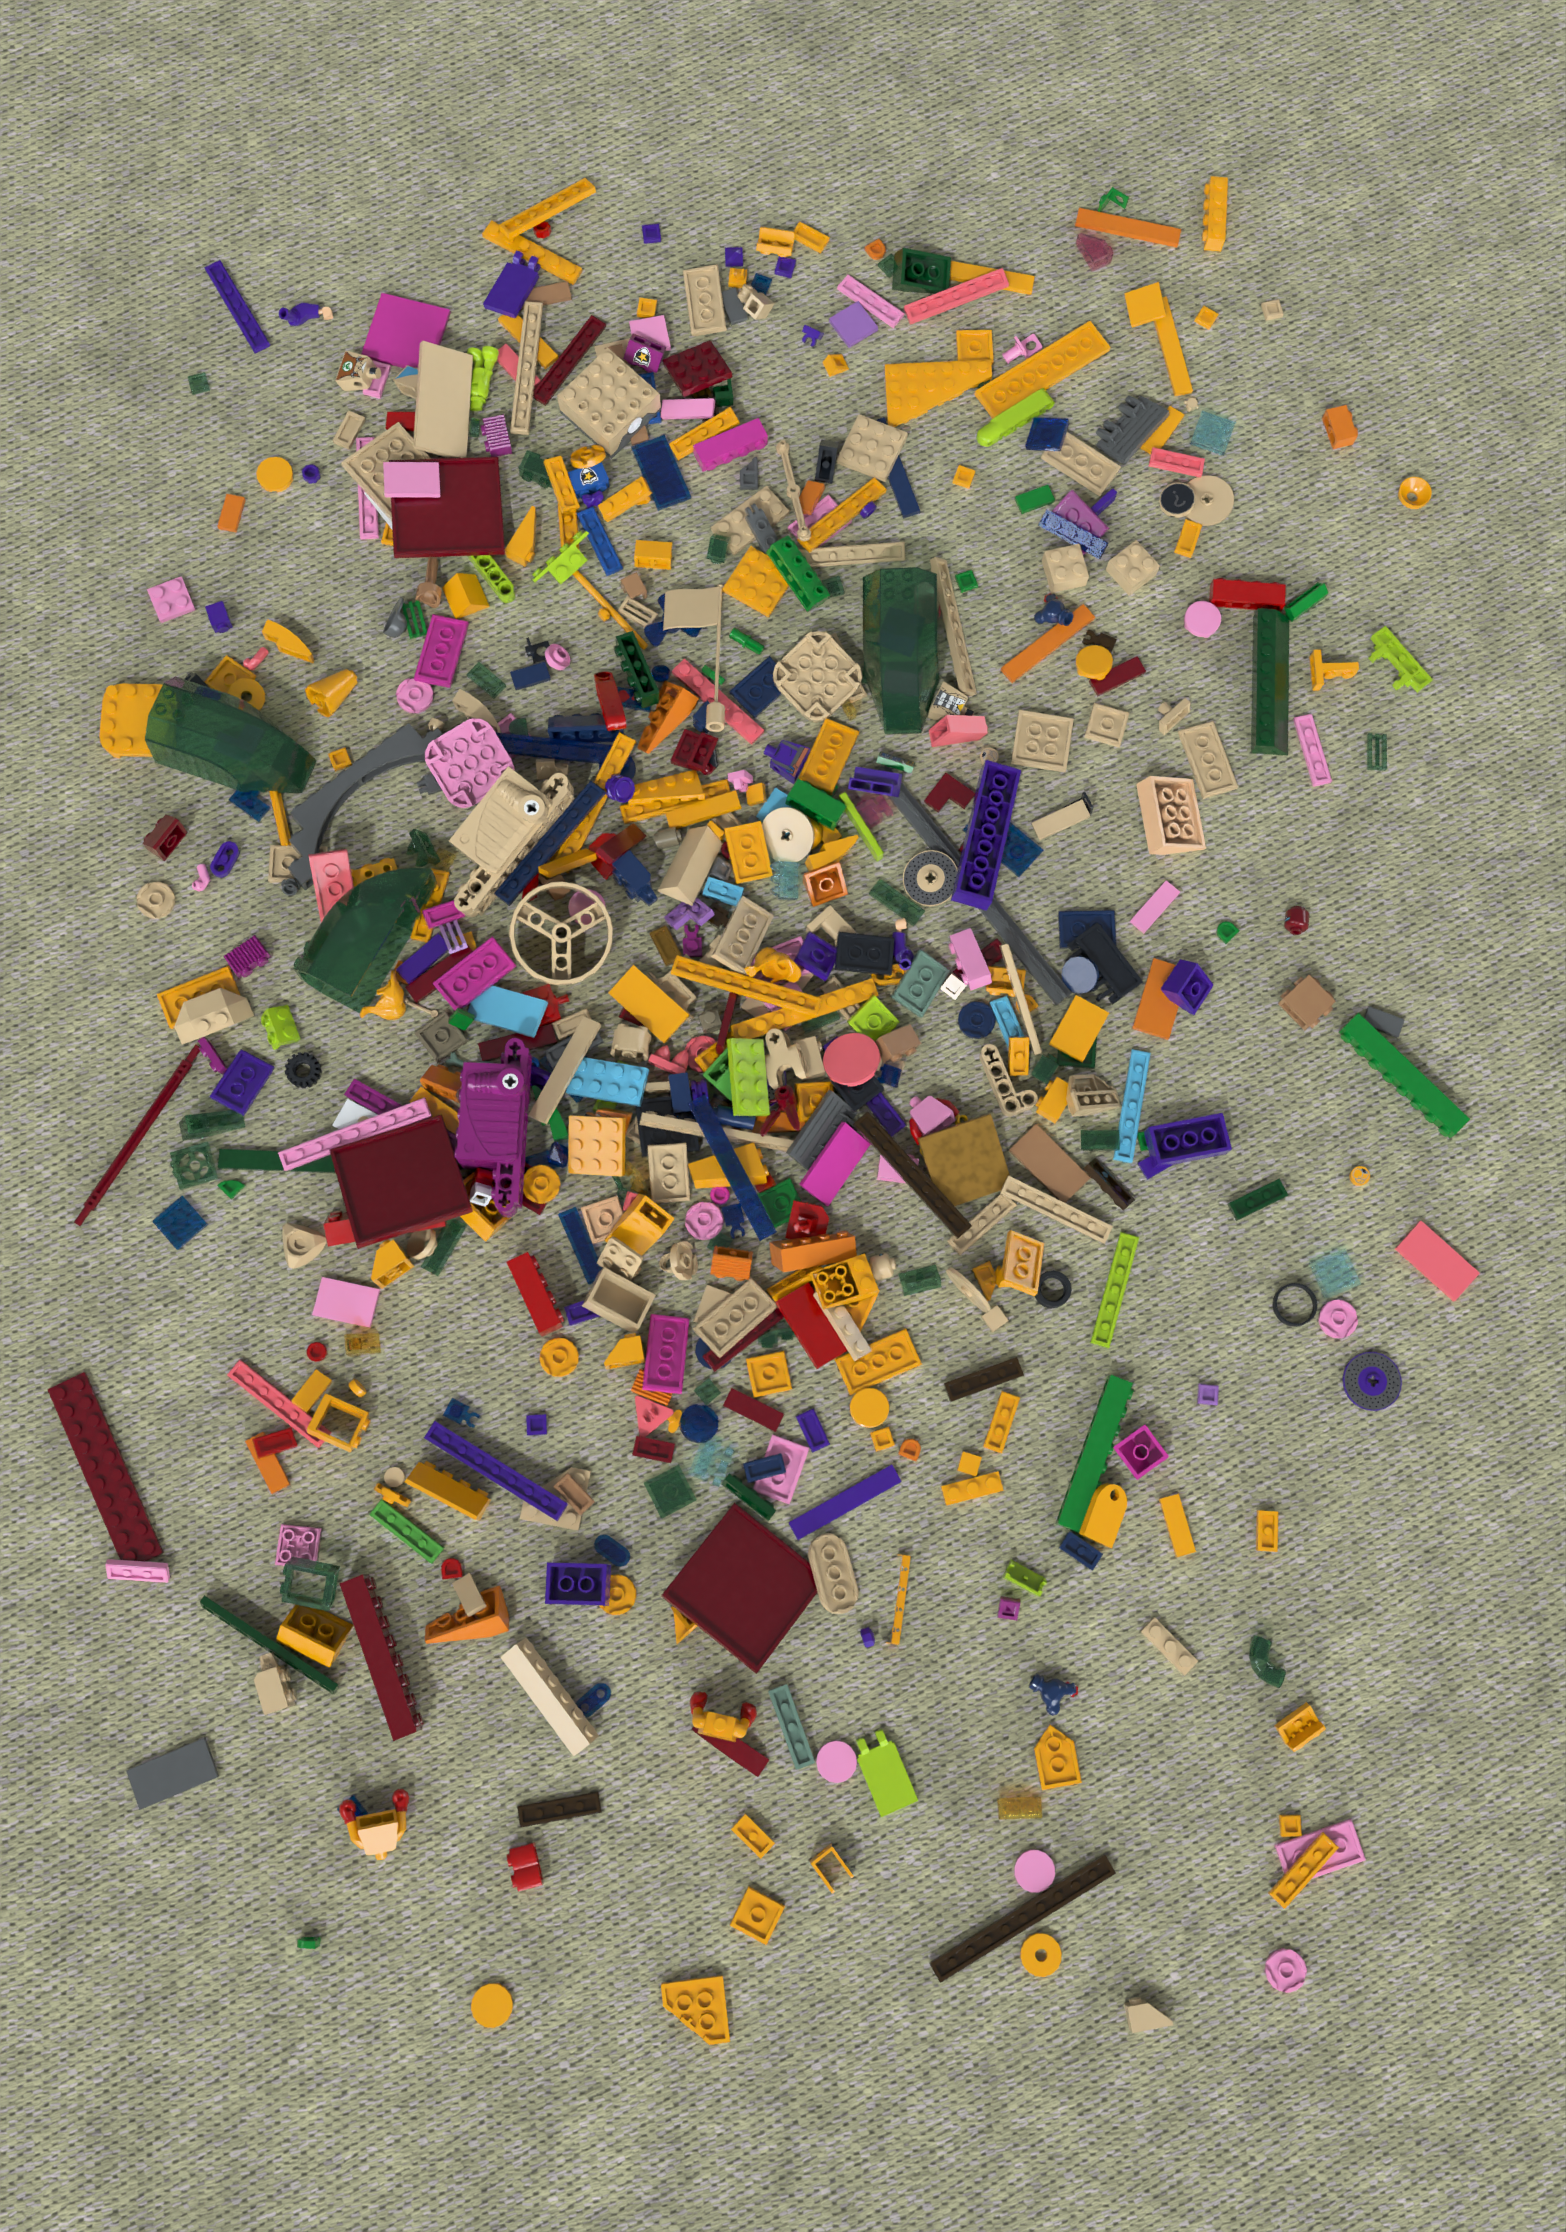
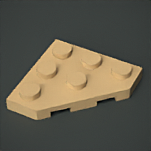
(570, 1518)

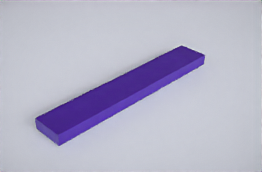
(237, 306)
(882, 1110)
(844, 1502)

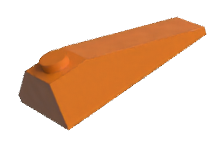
(673, 708)
(483, 1624)

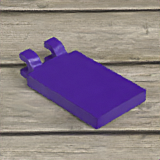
(513, 286)

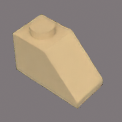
(1144, 2016)

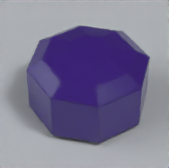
(311, 473)
(867, 1637)

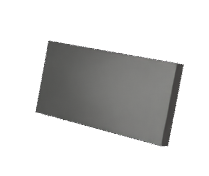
(172, 1773)

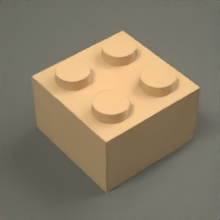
(1132, 567)
(1065, 568)

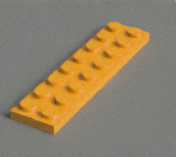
(1043, 369)

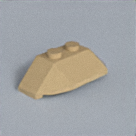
(210, 1014)
(1090, 1095)

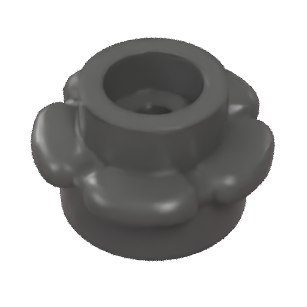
(290, 886)

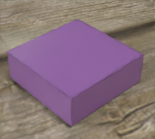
(1207, 1394)

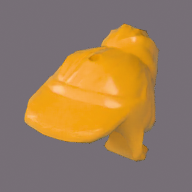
(774, 966)
(391, 1003)

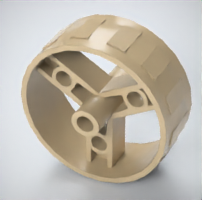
(596, 911)

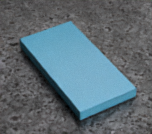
(509, 1010)

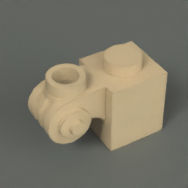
(756, 304)

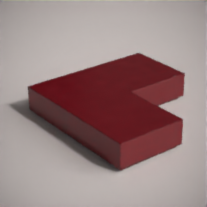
(947, 789)

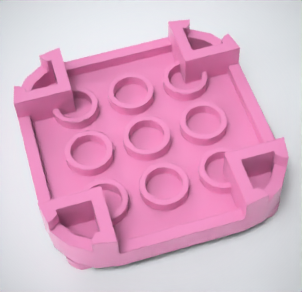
(467, 761)

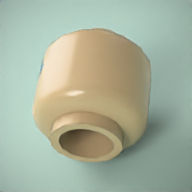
(882, 1266)

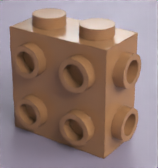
(1307, 1002)

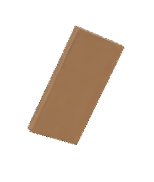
(1049, 1164)

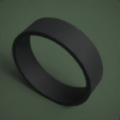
(1312, 1296)

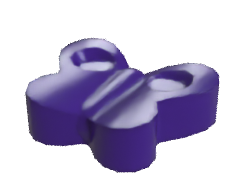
(593, 499)

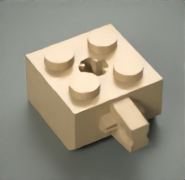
(274, 1685)

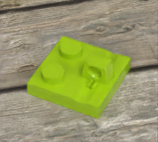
(873, 1019)

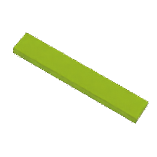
(1114, 1290)

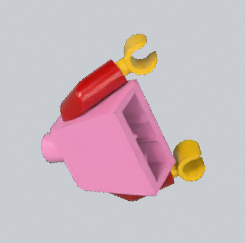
(931, 1116)

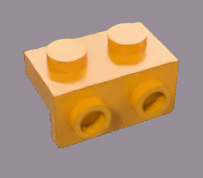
(775, 241)
(1001, 981)
(1299, 1727)

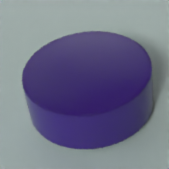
(868, 510)

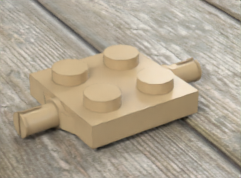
(675, 990)

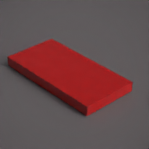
(811, 1326)

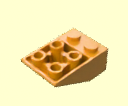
(641, 1224)
(844, 1282)

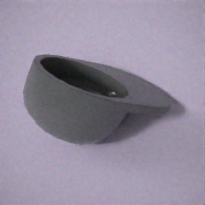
(396, 622)

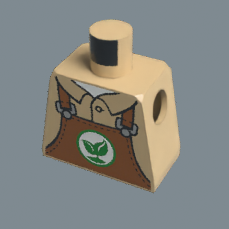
(356, 372)

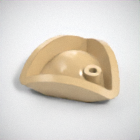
(301, 1244)

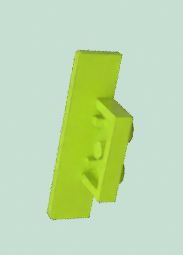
(565, 563)

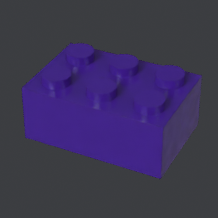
(578, 1584)

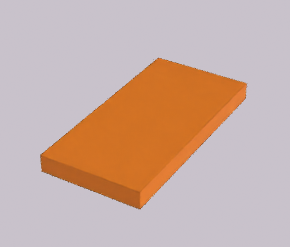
(1155, 1010)

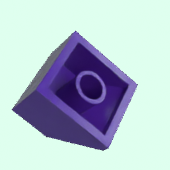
(1187, 986)

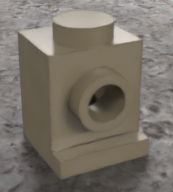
(710, 1021)

